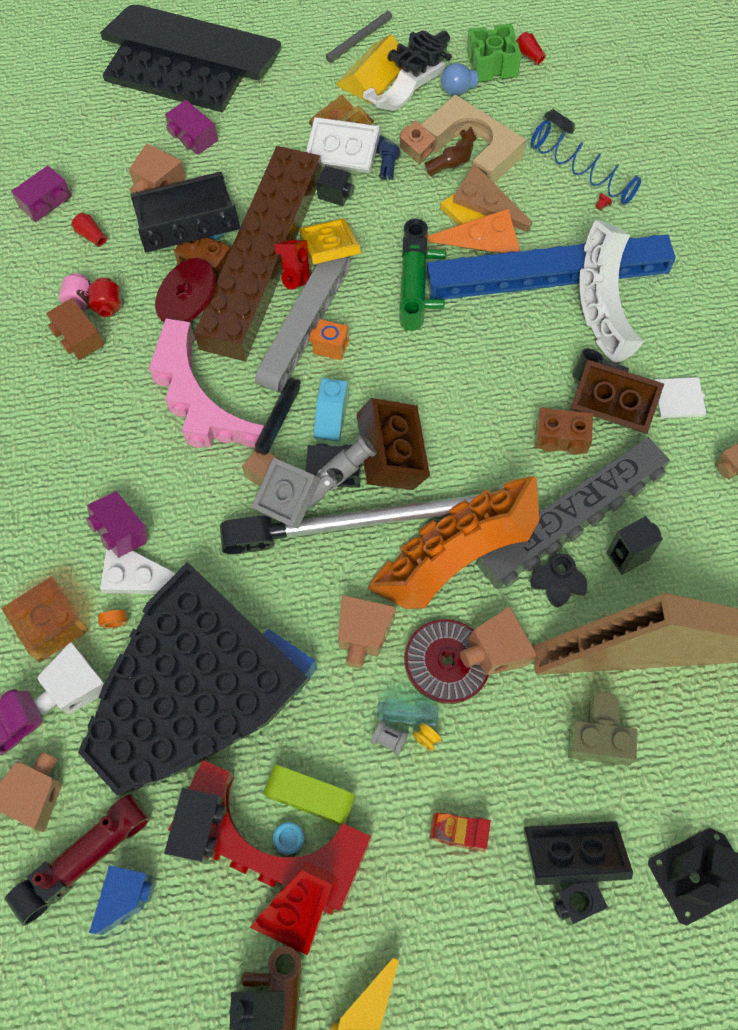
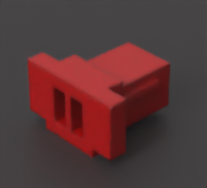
(604, 201)

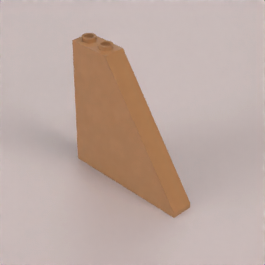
(647, 635)

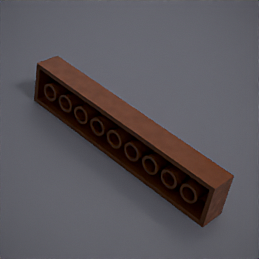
(252, 267)

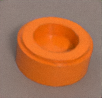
(112, 618)

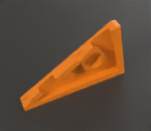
(489, 233)

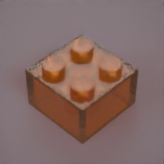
(44, 619)

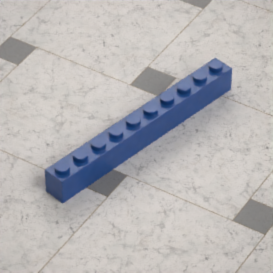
(540, 268)

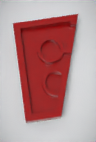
(297, 909)

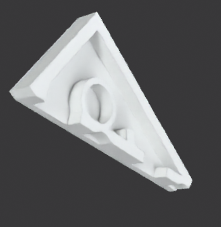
(132, 574)

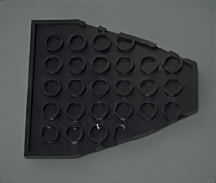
(185, 687)

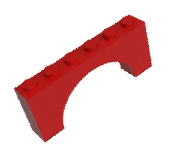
(339, 856)

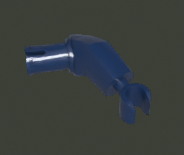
(389, 153)

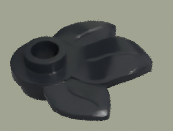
(559, 584)

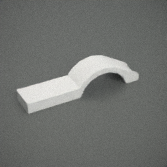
(402, 88)

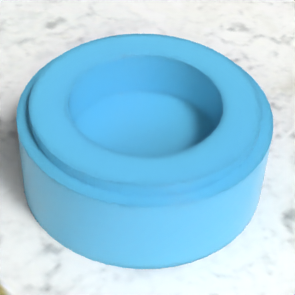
(288, 838)

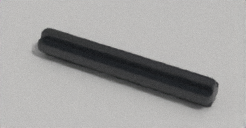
(277, 416)

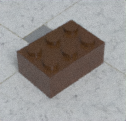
(399, 444)

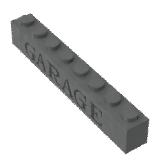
(577, 510)

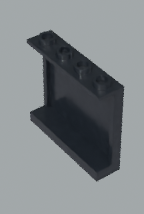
(184, 212)

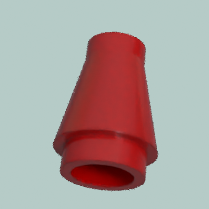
(530, 48)
(87, 228)

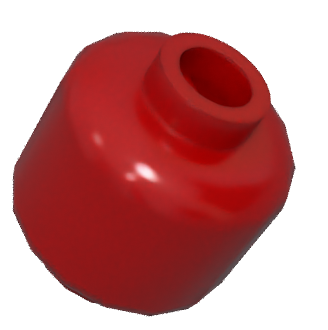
(104, 297)

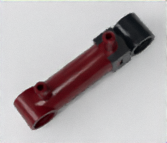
(54, 878)

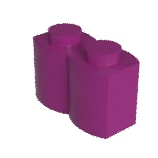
(17, 718)

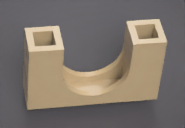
(504, 144)

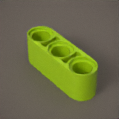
(309, 795)

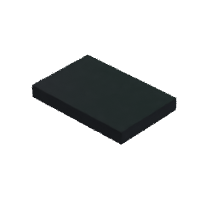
(577, 853)

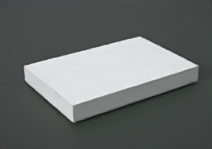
(344, 144)

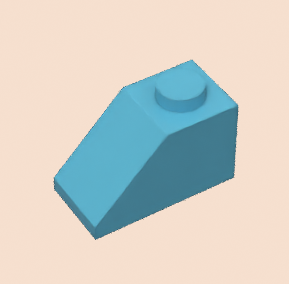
(331, 409)

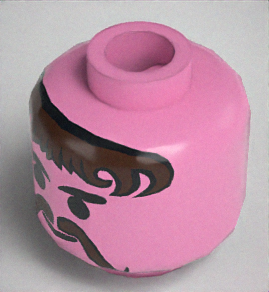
(75, 287)

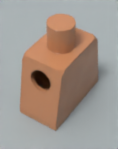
(155, 169)
(363, 628)
(499, 645)
(30, 793)

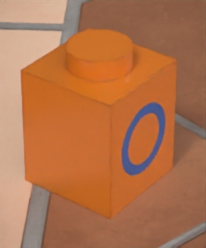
(329, 339)

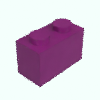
(191, 127)
(41, 193)
(116, 524)

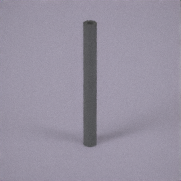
(357, 37)

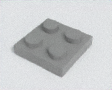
(285, 493)

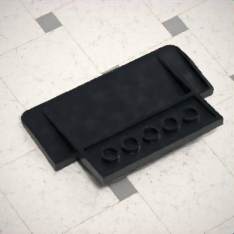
(184, 56)

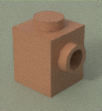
(417, 142)

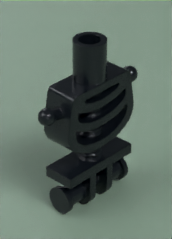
(421, 51)

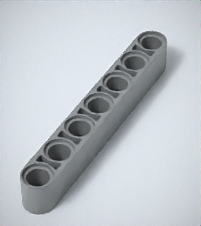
(296, 329)

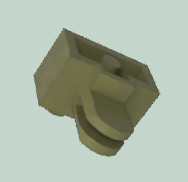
(602, 737)

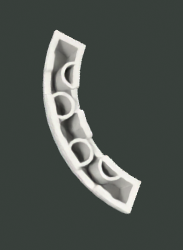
(601, 292)

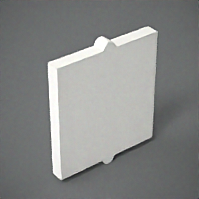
(681, 398)

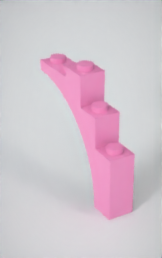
(184, 397)

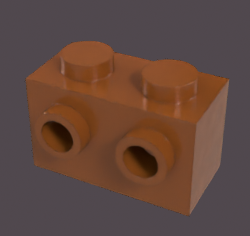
(207, 249)
(75, 329)
(564, 431)

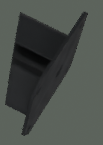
(715, 864)

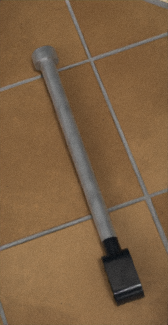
(259, 532)

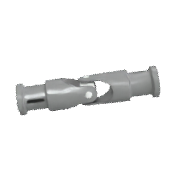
(347, 462)

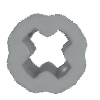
(390, 737)

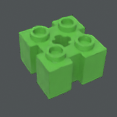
(494, 52)

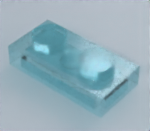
(396, 711)

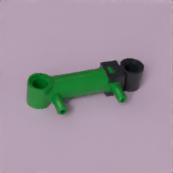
(414, 275)

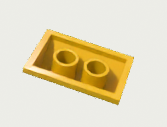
(372, 70)

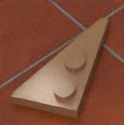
(484, 197)

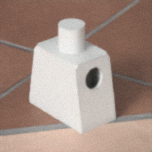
(68, 682)

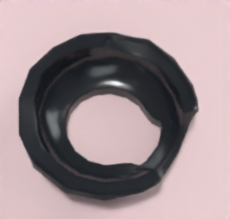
(560, 120)

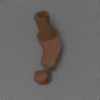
(453, 155)

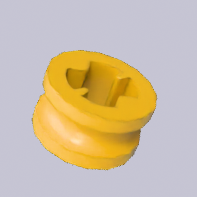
(426, 737)

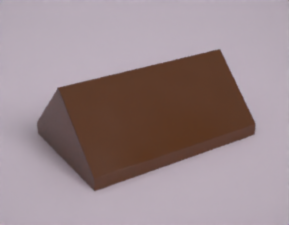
(617, 396)

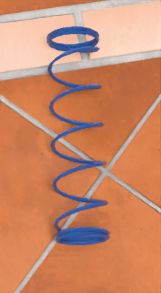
(623, 201)

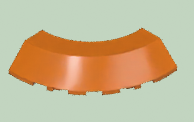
(457, 540)

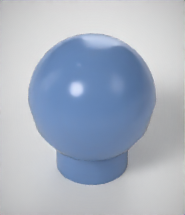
(458, 79)

